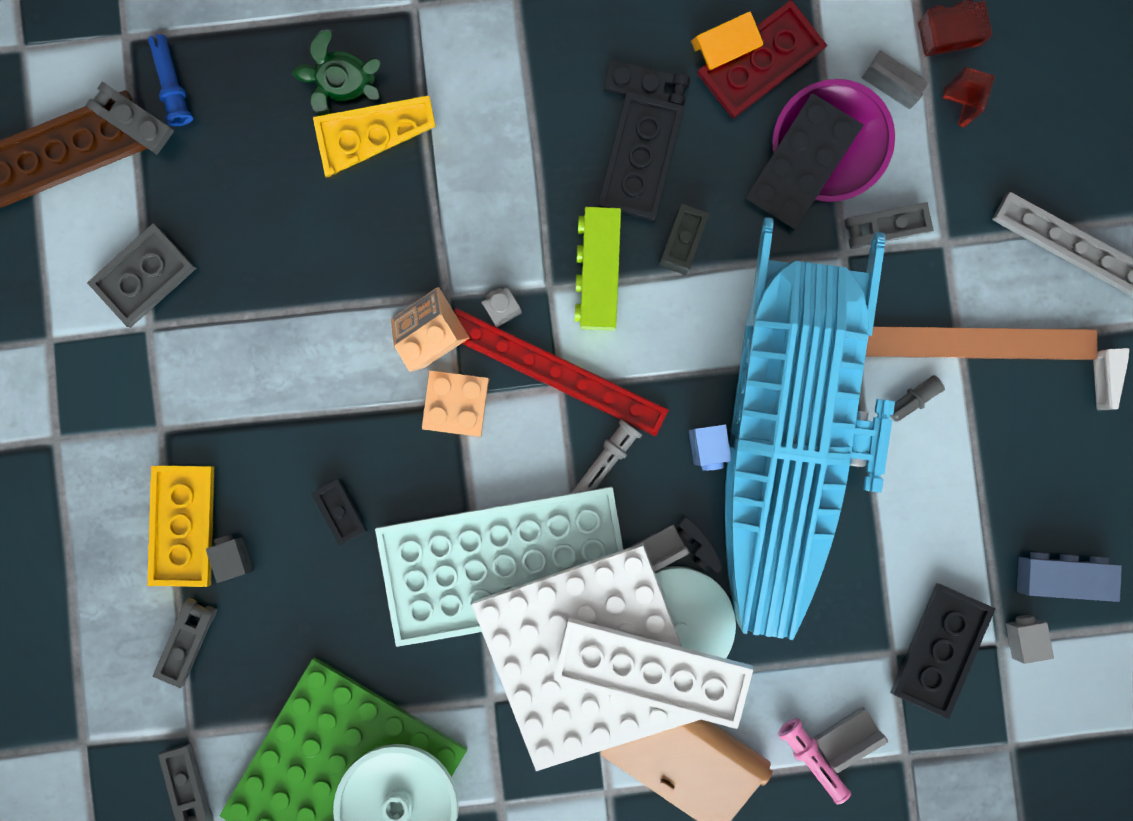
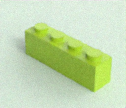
(599, 268)

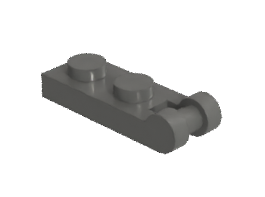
(130, 118)
(895, 223)
(184, 643)
(184, 784)

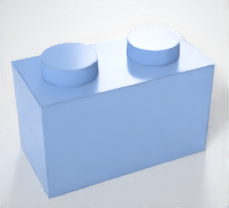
(710, 447)

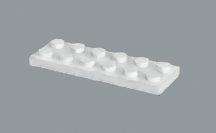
(654, 673)

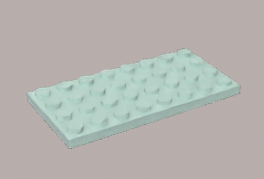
(451, 560)

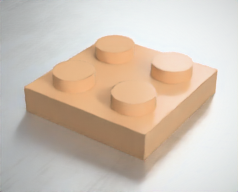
(455, 403)

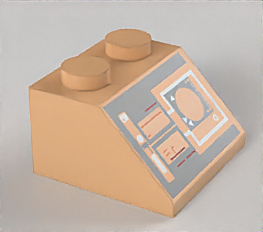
(426, 331)

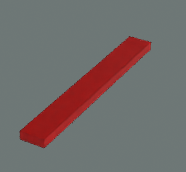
(562, 374)

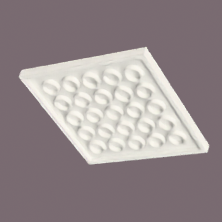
(526, 638)

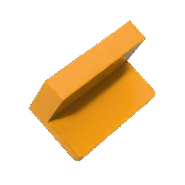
(728, 40)

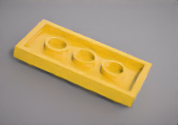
(180, 525)

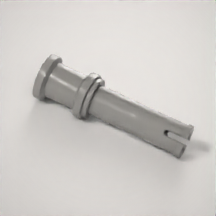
(614, 450)

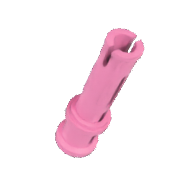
(805, 750)

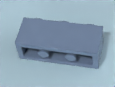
(1069, 577)

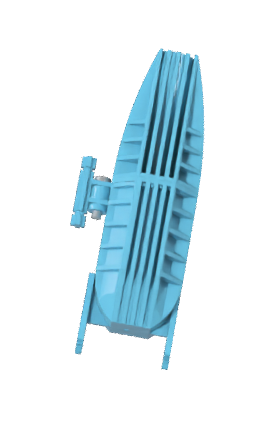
(798, 431)

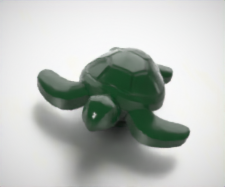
(336, 75)

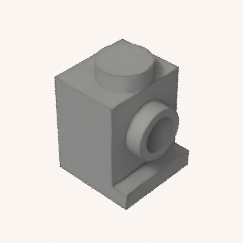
(501, 306)

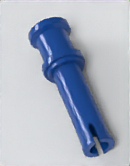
(171, 93)

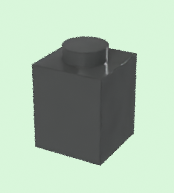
(229, 558)

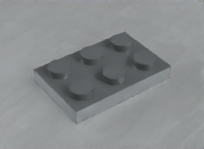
(141, 275)

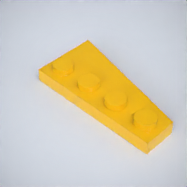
(365, 132)

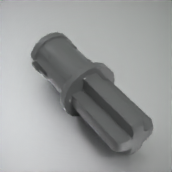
(917, 398)

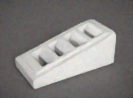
(1109, 377)

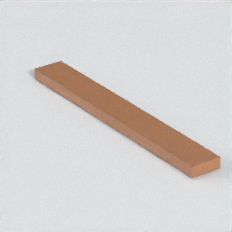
(982, 343)

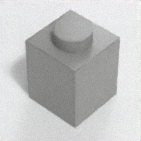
(1029, 639)

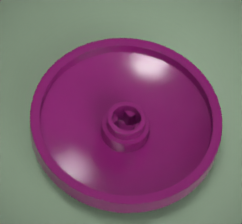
(870, 150)

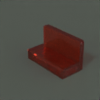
(971, 90)

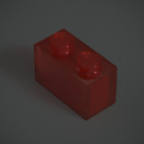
(954, 27)

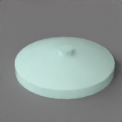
(698, 610)
(396, 785)

